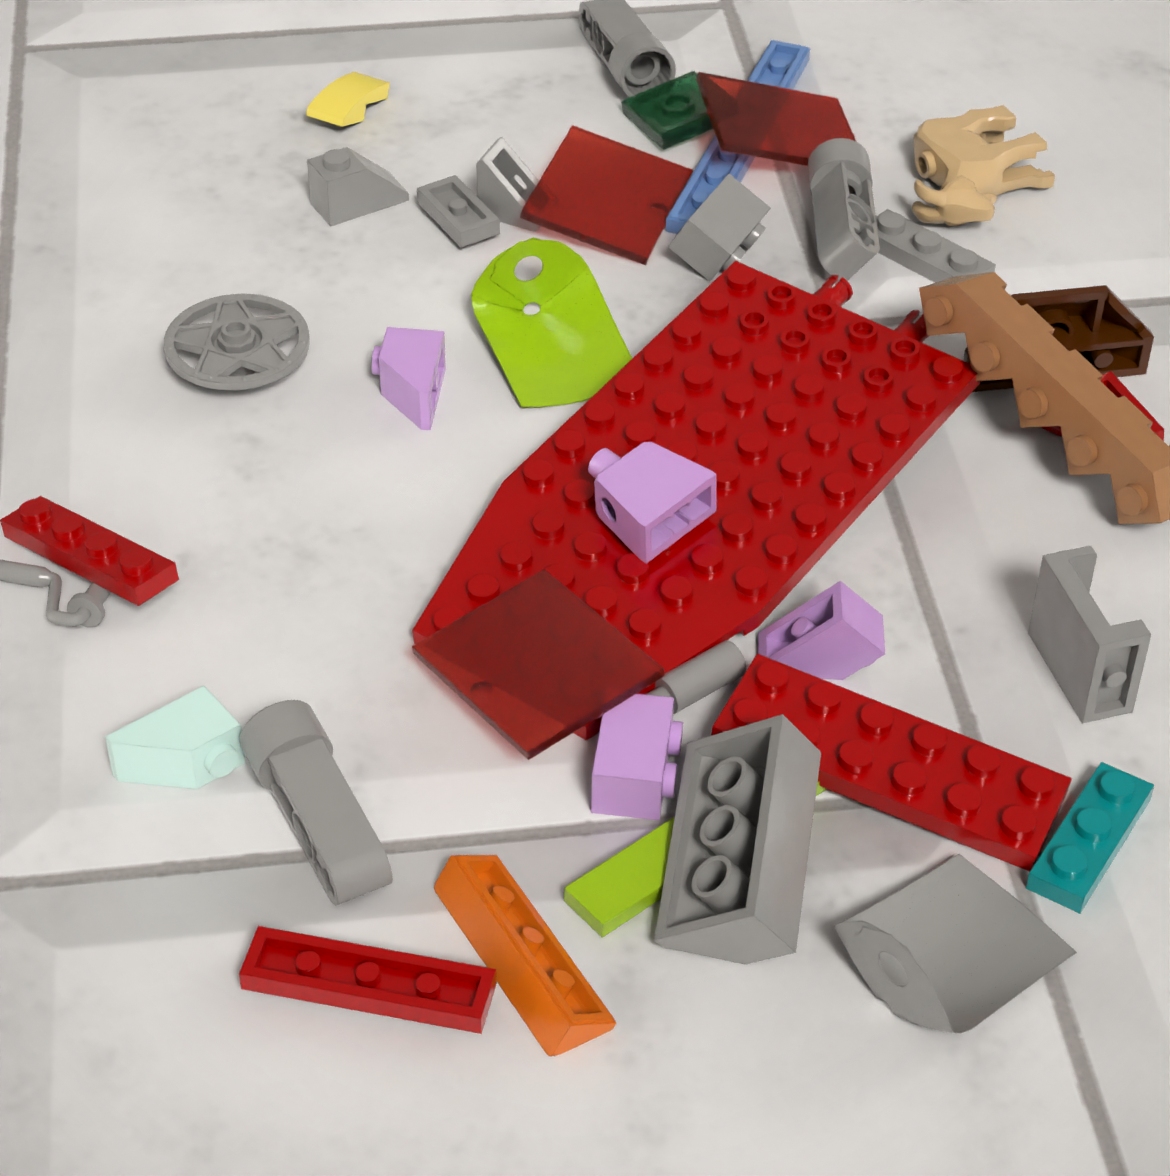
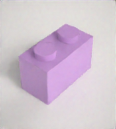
(633, 758)

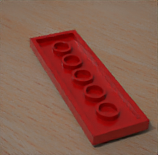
(907, 763)

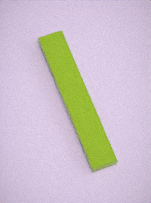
(625, 882)

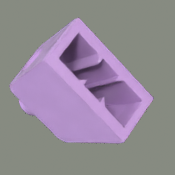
(651, 496)

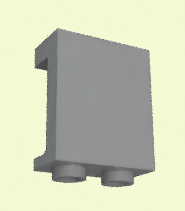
(1089, 658)

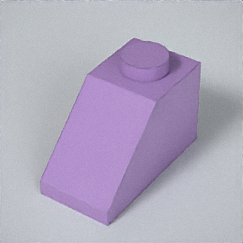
(411, 371)
(827, 635)

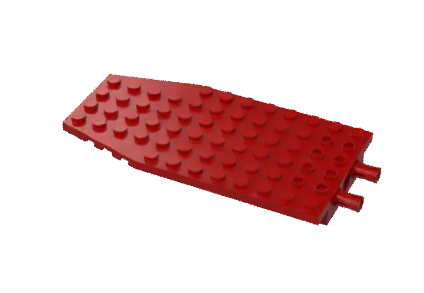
(773, 394)

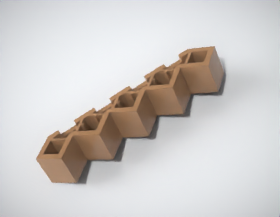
(1055, 390)

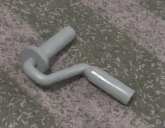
(83, 608)

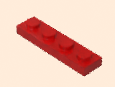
(89, 550)
(368, 979)

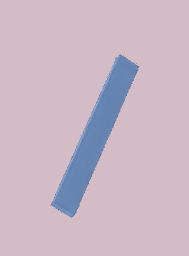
(780, 67)

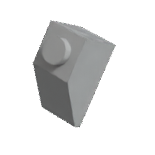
(350, 186)

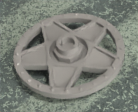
(236, 342)

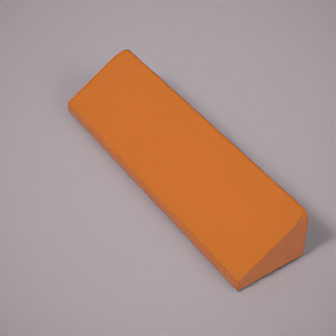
(524, 951)

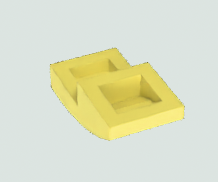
(346, 99)

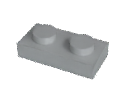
(458, 211)

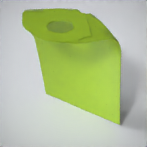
(565, 347)

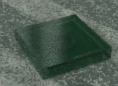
(669, 111)

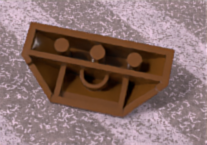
(1094, 325)

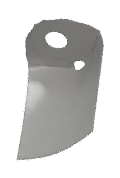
(951, 947)

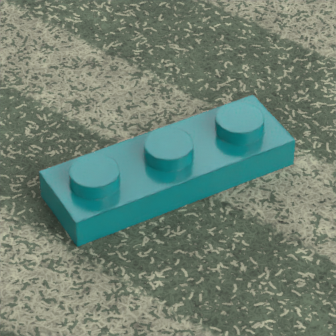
(1090, 837)

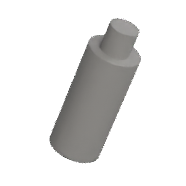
(701, 675)

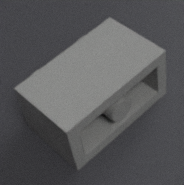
(720, 227)

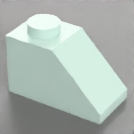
(178, 744)

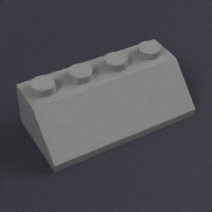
(740, 844)

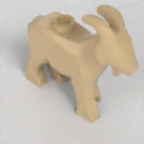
(970, 170)

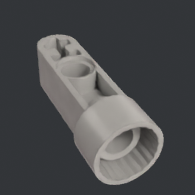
(625, 45)
(843, 206)
(297, 765)

